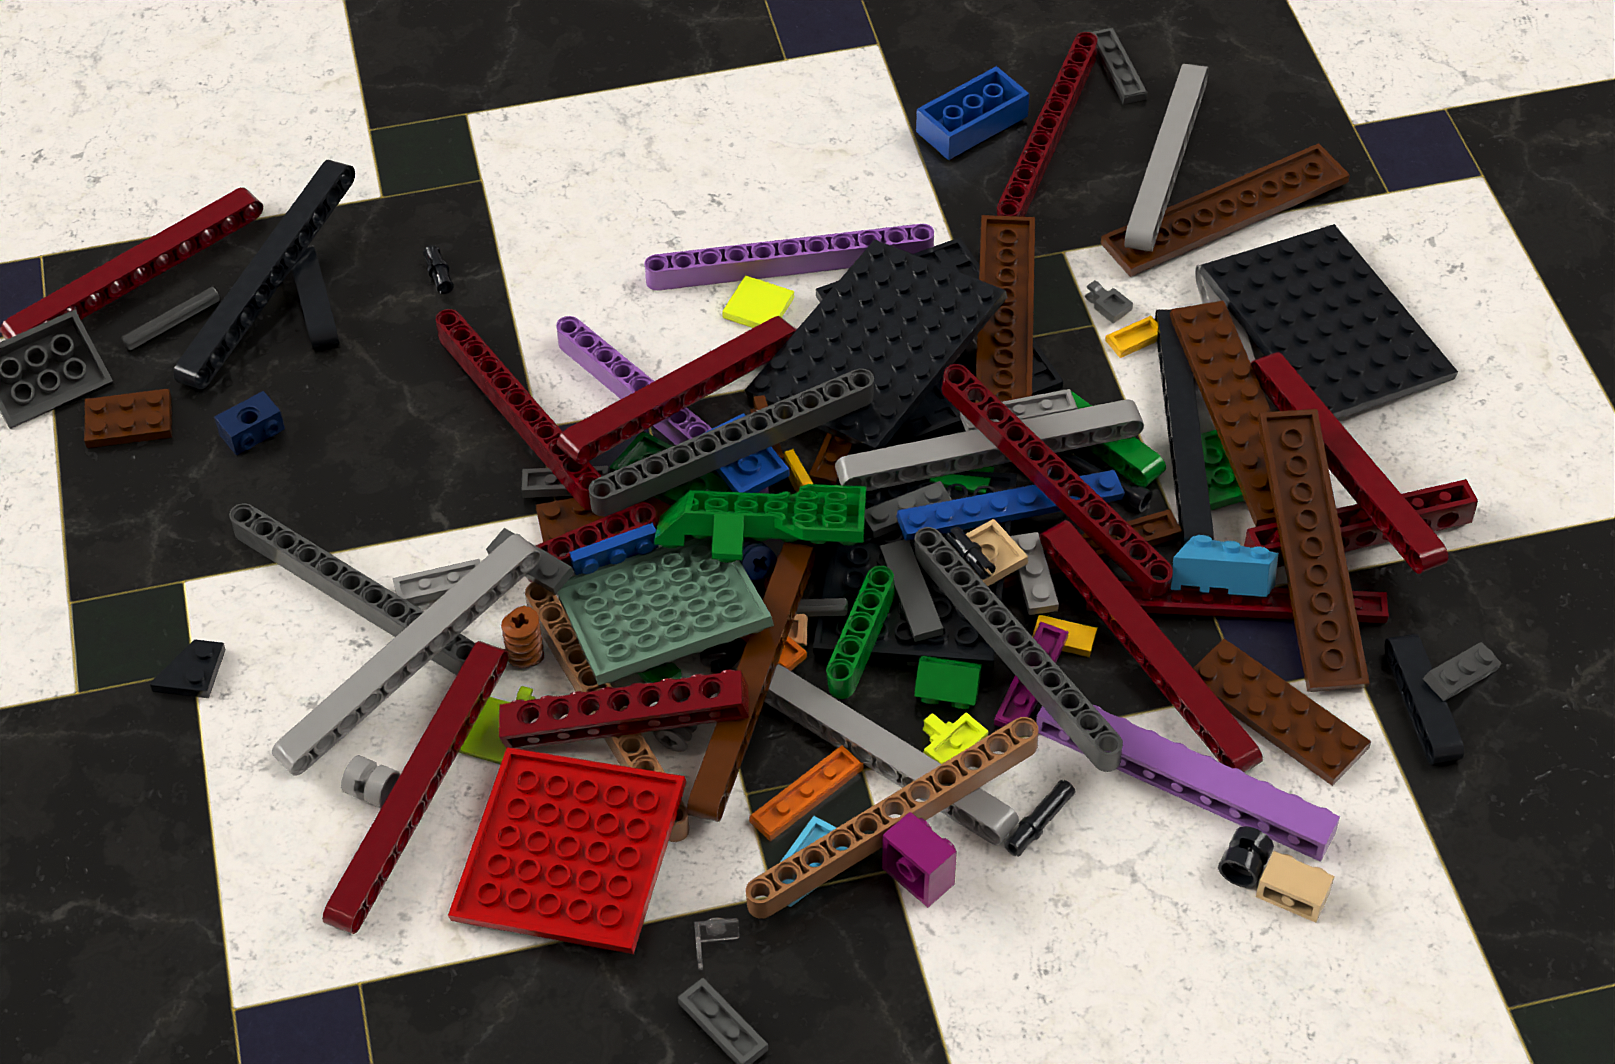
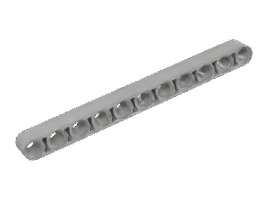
(1166, 158)
(974, 450)
(405, 654)
(881, 750)

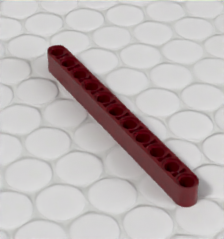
(1049, 127)
(141, 262)
(674, 391)
(514, 403)
(1354, 468)
(1057, 490)
(1151, 648)
(415, 788)

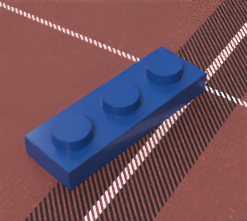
(614, 549)

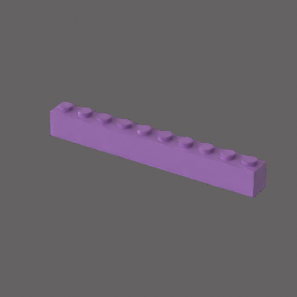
(1213, 786)

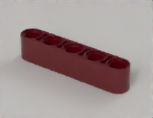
(600, 530)

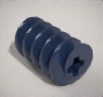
(757, 559)

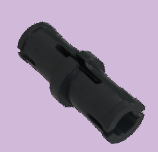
(438, 269)
(970, 552)

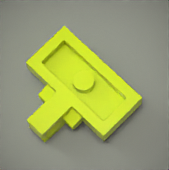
(951, 738)

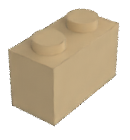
(1295, 886)

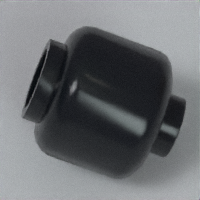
(721, 656)

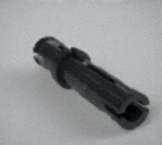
(1032, 826)

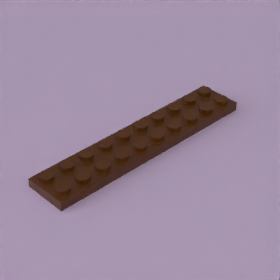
(1232, 207)
(1006, 340)
(1230, 396)
(1313, 551)

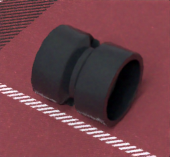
(1246, 856)

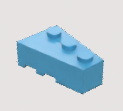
(1225, 565)

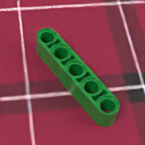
(1128, 456)
(860, 632)

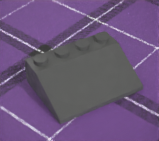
(48, 369)

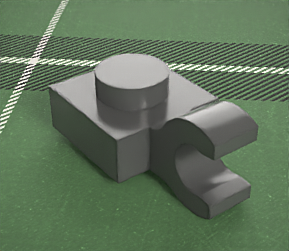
(1108, 303)

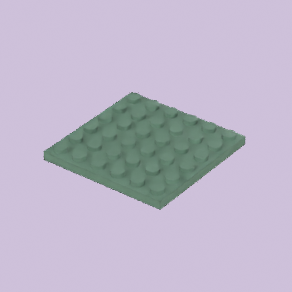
(660, 608)

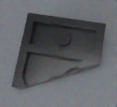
(192, 670)

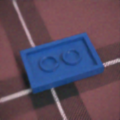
(754, 471)

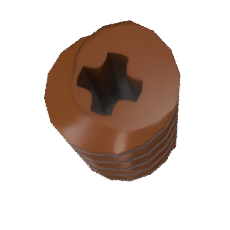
(523, 637)

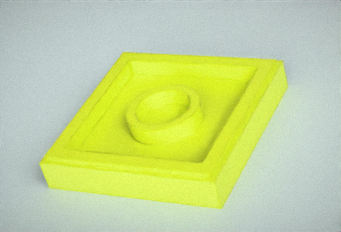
(757, 302)

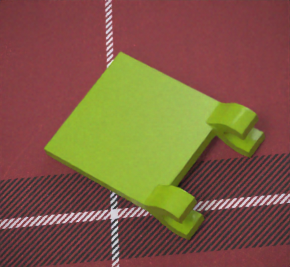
(484, 738)

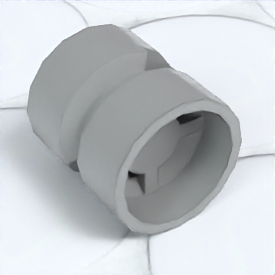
(368, 780)

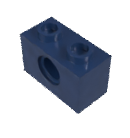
(249, 423)

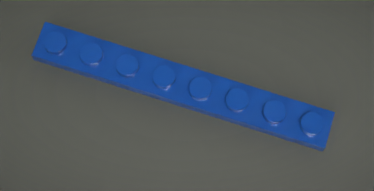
(999, 505)

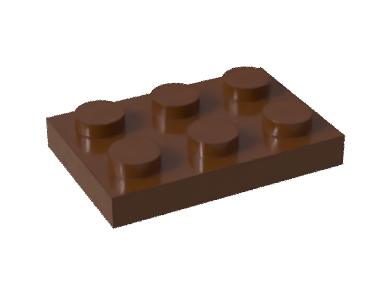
(128, 418)

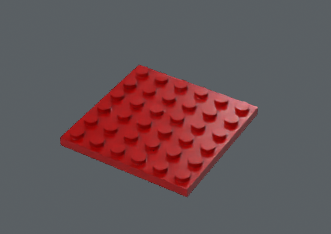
(568, 850)

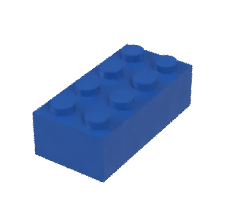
(972, 112)

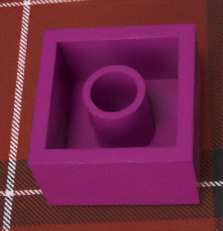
(919, 859)

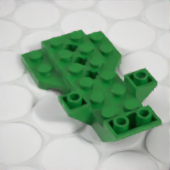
(812, 514)

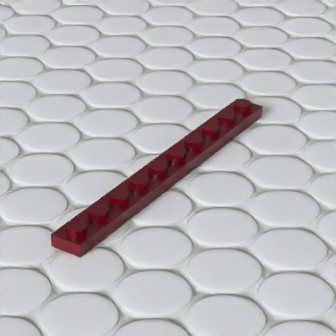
(1369, 606)

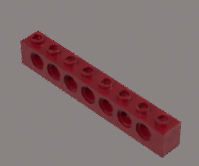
(1438, 506)
(669, 713)

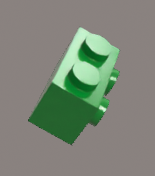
(947, 681)

